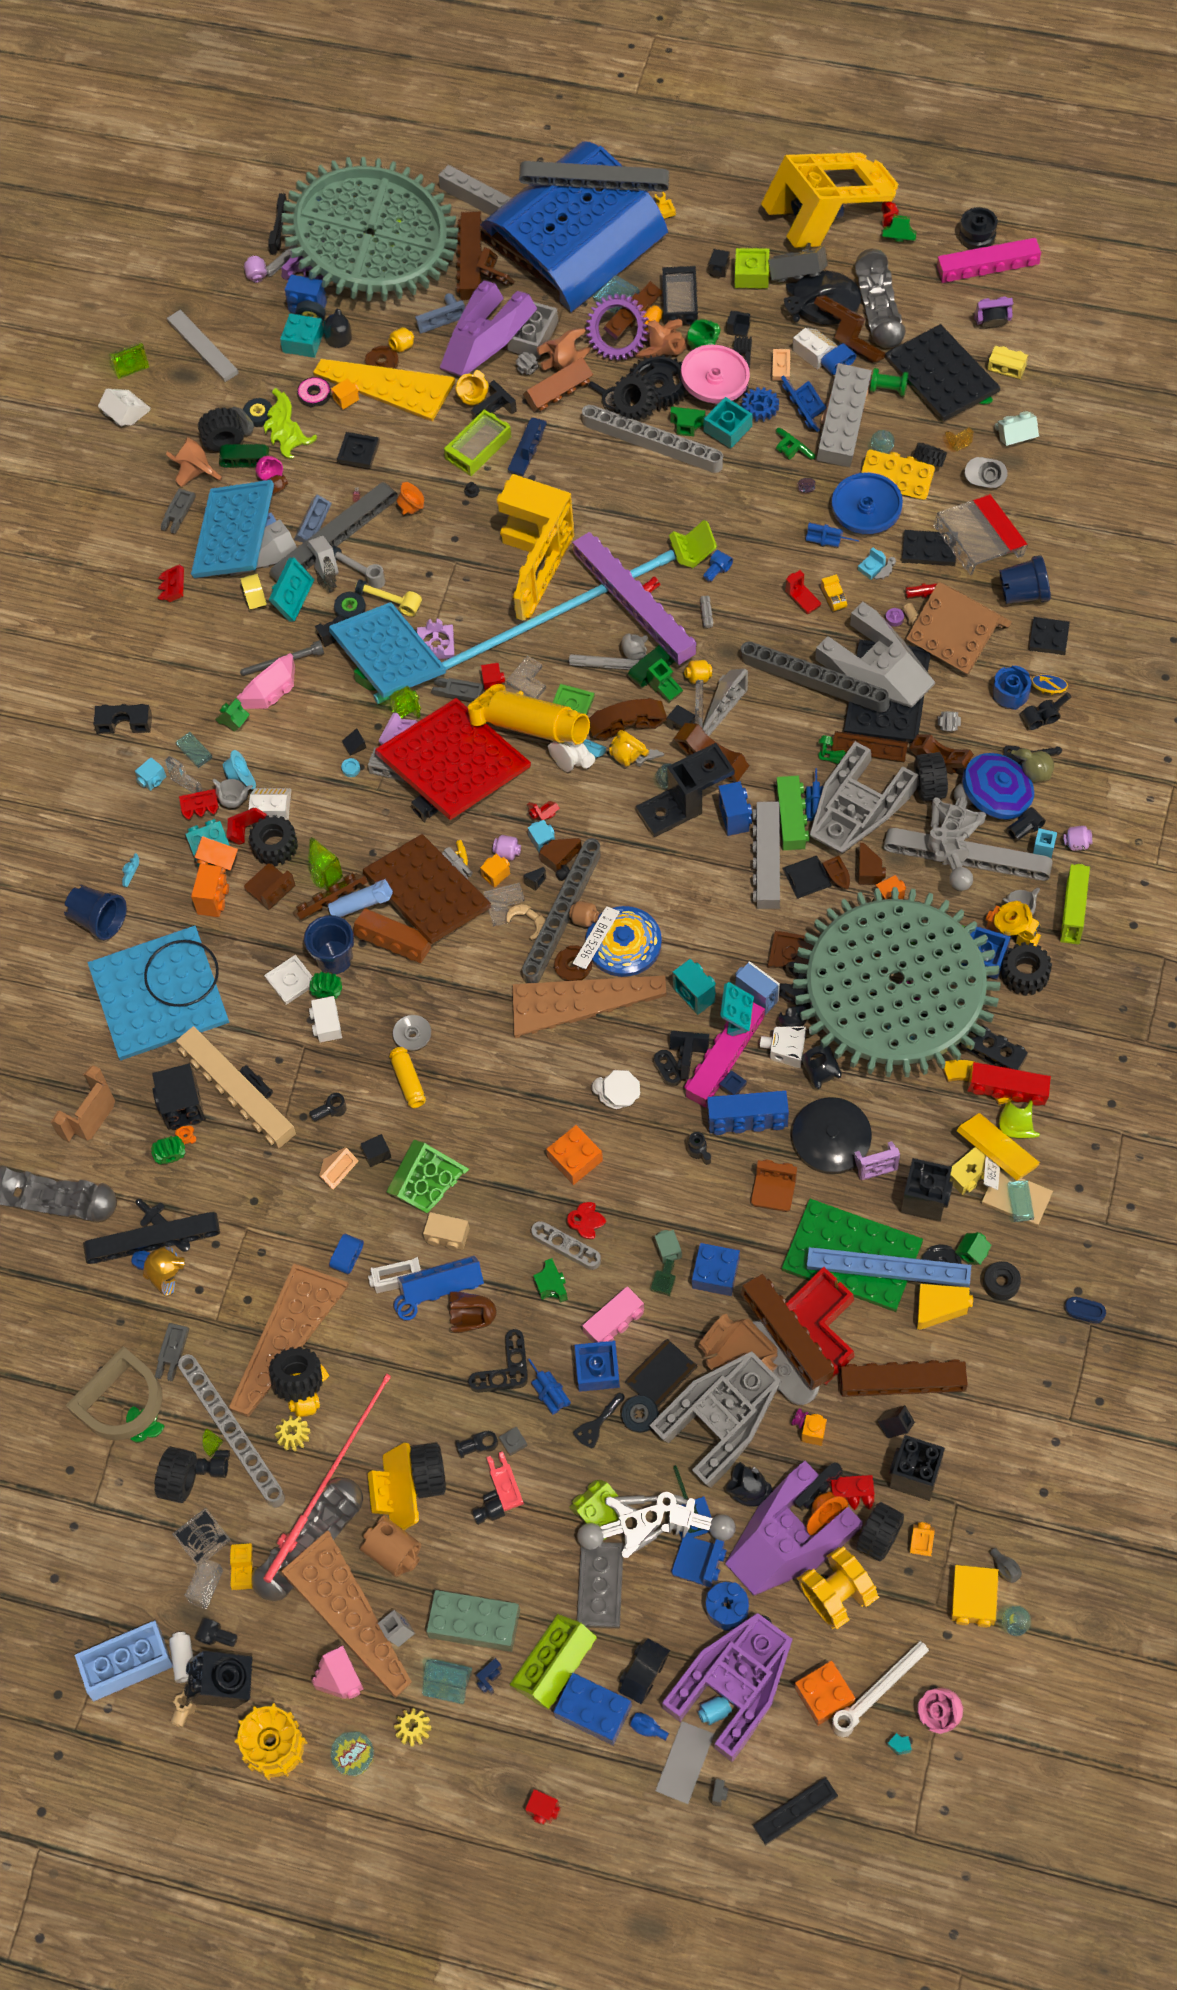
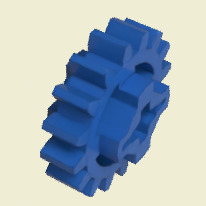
(761, 403)

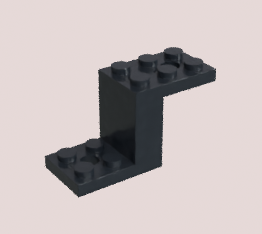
(685, 788)

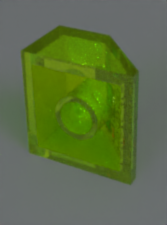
(129, 360)
(323, 864)

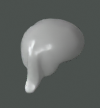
(634, 646)
(231, 792)
(1024, 897)

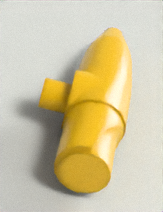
(461, 851)

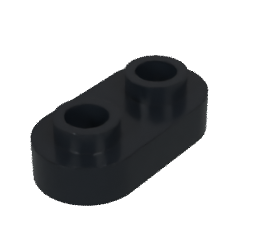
(669, 1068)

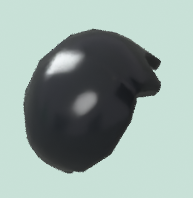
(792, 1017)

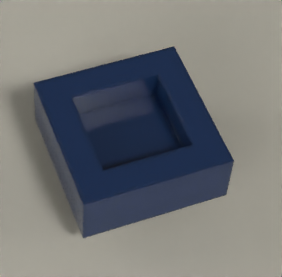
(733, 1083)

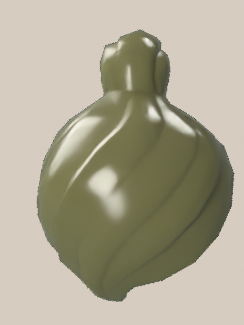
(1036, 765)

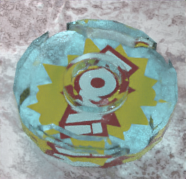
(352, 1754)

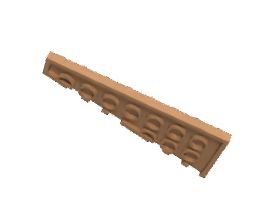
(556, 1003)
(295, 1317)
(333, 1593)

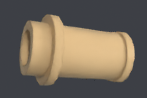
(911, 613)

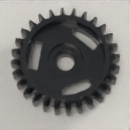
(660, 371)

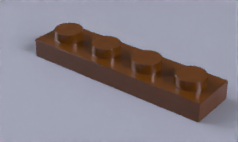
(879, 746)

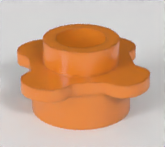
(186, 1130)

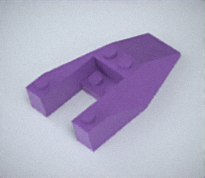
(479, 338)
(777, 1543)
(744, 1671)

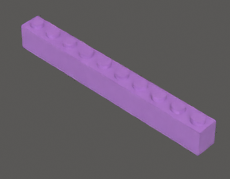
(634, 598)

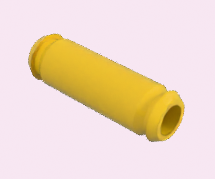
(407, 1077)

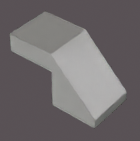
(321, 549)

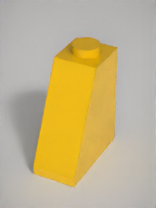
(941, 1304)

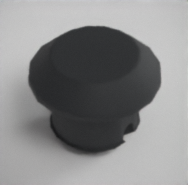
(471, 489)
(563, 872)

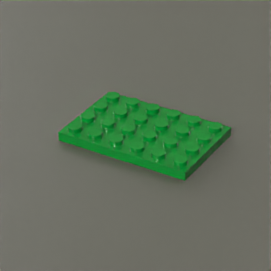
(842, 1231)

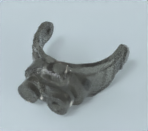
(329, 576)

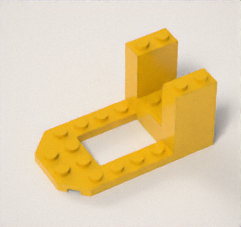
(805, 179)
(543, 526)

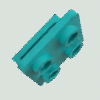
(212, 830)
(736, 1009)

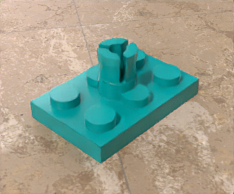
(291, 589)

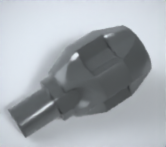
(1006, 1566)

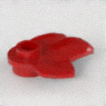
(588, 1220)

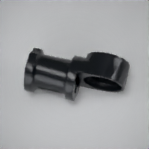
(475, 1444)

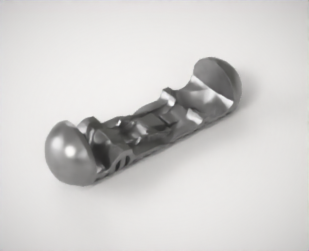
(878, 297)
(61, 1198)
(330, 1513)

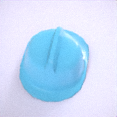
(237, 769)

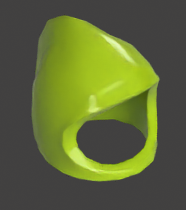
(1017, 1121)

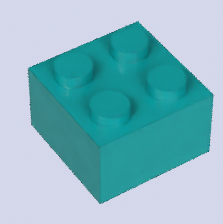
(302, 335)
(728, 422)
(694, 986)

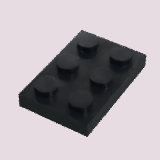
(926, 548)

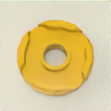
(1015, 926)

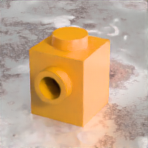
(345, 393)
(495, 870)
(814, 1429)

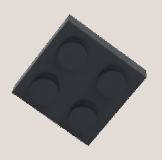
(358, 450)
(1049, 636)

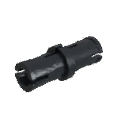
(256, 1081)

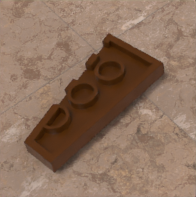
(329, 896)
(785, 949)

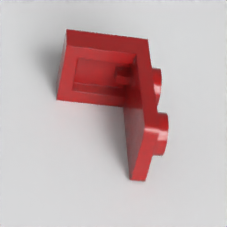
(800, 593)
(237, 824)

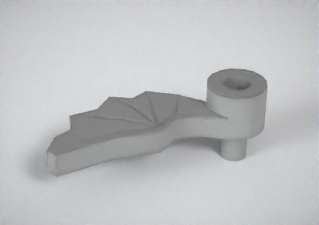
(886, 570)
(652, 755)

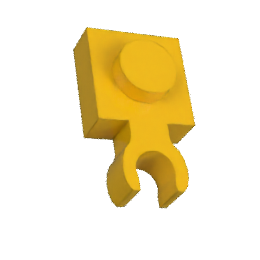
(665, 206)

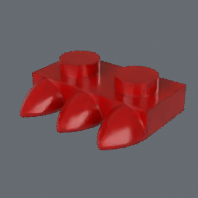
(173, 583)
(199, 803)
(854, 1489)

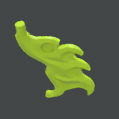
(282, 427)

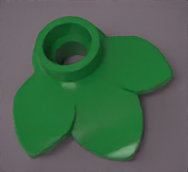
(151, 1432)

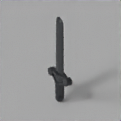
(153, 1215)

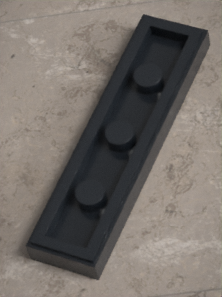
(795, 1811)

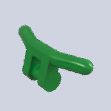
(795, 445)

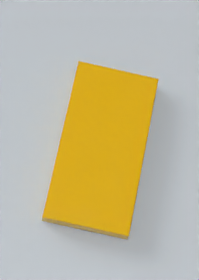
(998, 1146)

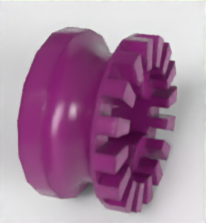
(800, 1418)

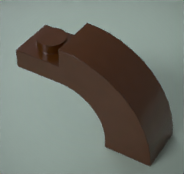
(953, 757)

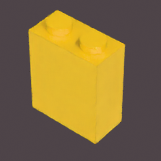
(974, 1595)

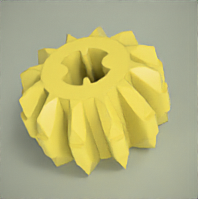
(290, 1440)
(406, 1723)

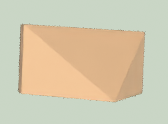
(337, 1167)

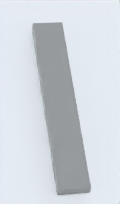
(202, 345)

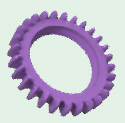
(594, 327)

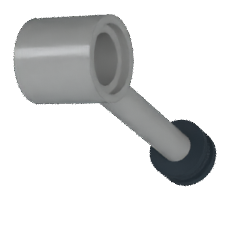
(373, 573)

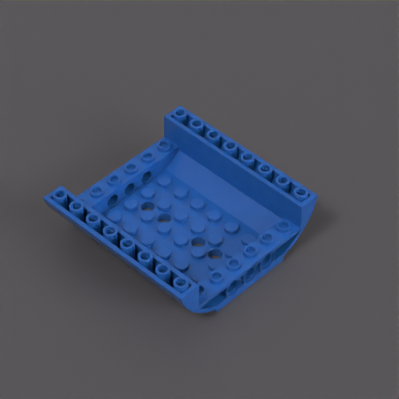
(593, 241)

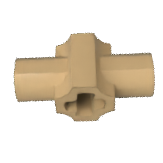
(181, 1714)

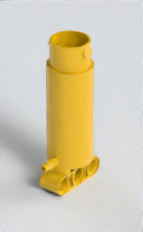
(529, 715)

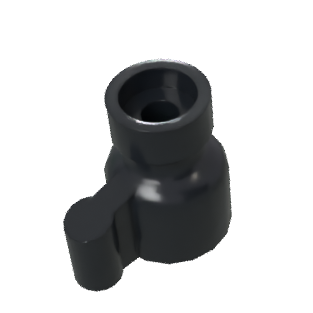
(698, 1147)
(216, 1466)
(491, 1510)

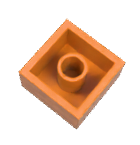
(215, 853)
(210, 890)
(574, 1154)
(824, 1693)

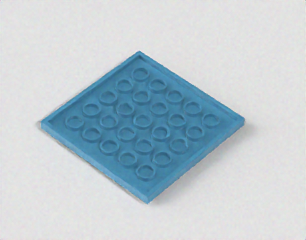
(174, 975)

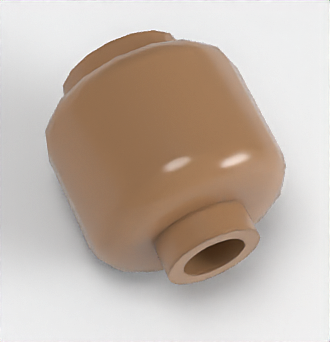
(583, 913)

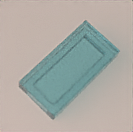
(194, 750)
(1020, 1201)

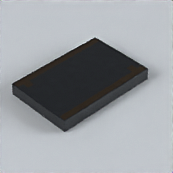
(661, 1373)

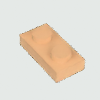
(781, 364)

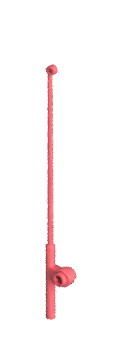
(287, 1541)

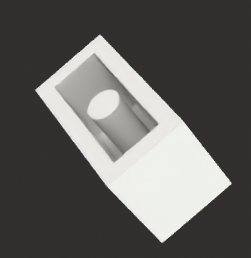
(326, 1019)

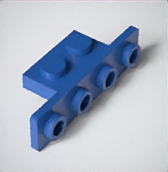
(808, 400)

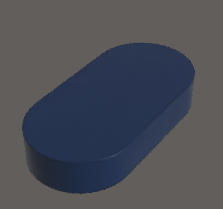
(1085, 1310)

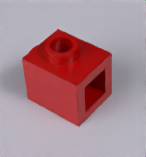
(492, 675)
(542, 1807)

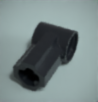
(1030, 821)

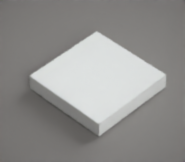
(289, 979)

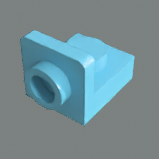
(872, 564)

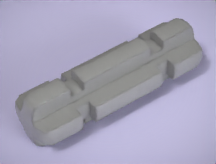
(706, 612)

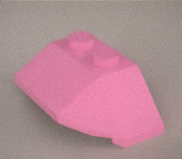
(269, 684)

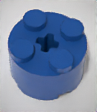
(1012, 687)
(719, 1614)

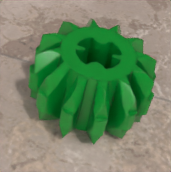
(325, 985)
(168, 1150)

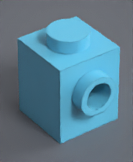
(150, 774)
(540, 834)
(1045, 842)

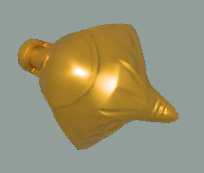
(162, 1265)

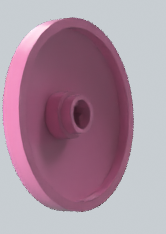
(715, 373)

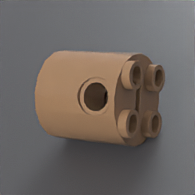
(391, 1547)

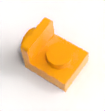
(922, 1539)

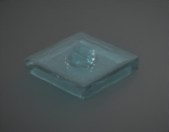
(615, 286)

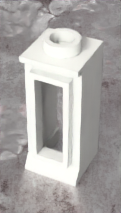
(391, 1283)

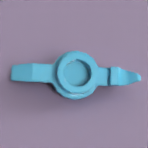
(129, 870)

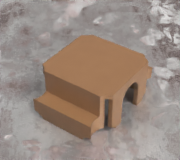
(90, 1113)
(734, 1340)

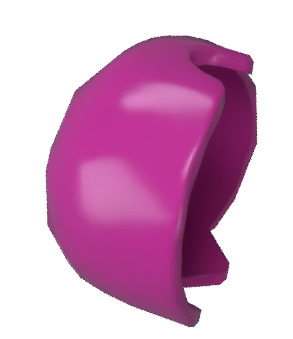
(268, 467)

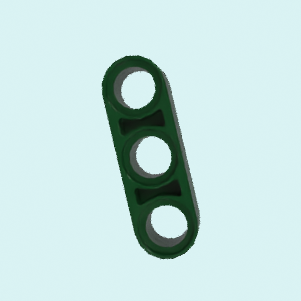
(242, 455)
(639, 670)

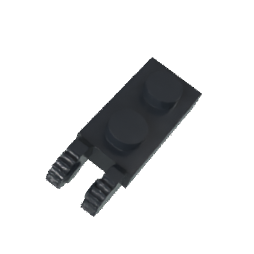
(819, 1485)

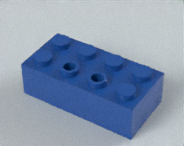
(747, 1112)

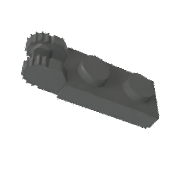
(177, 509)
(457, 689)
(171, 1350)

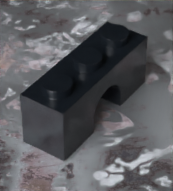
(108, 717)

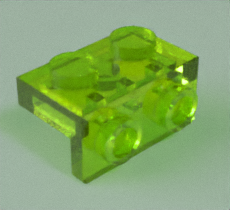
(405, 702)

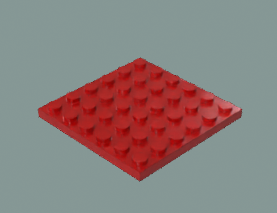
(452, 759)

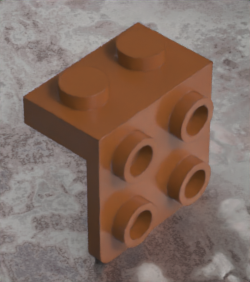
(774, 1185)

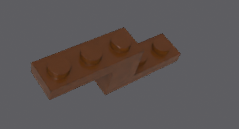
(625, 318)
(849, 328)

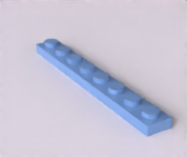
(889, 1267)

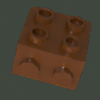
(486, 263)
(270, 885)

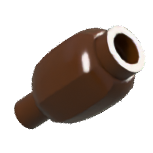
(279, 483)

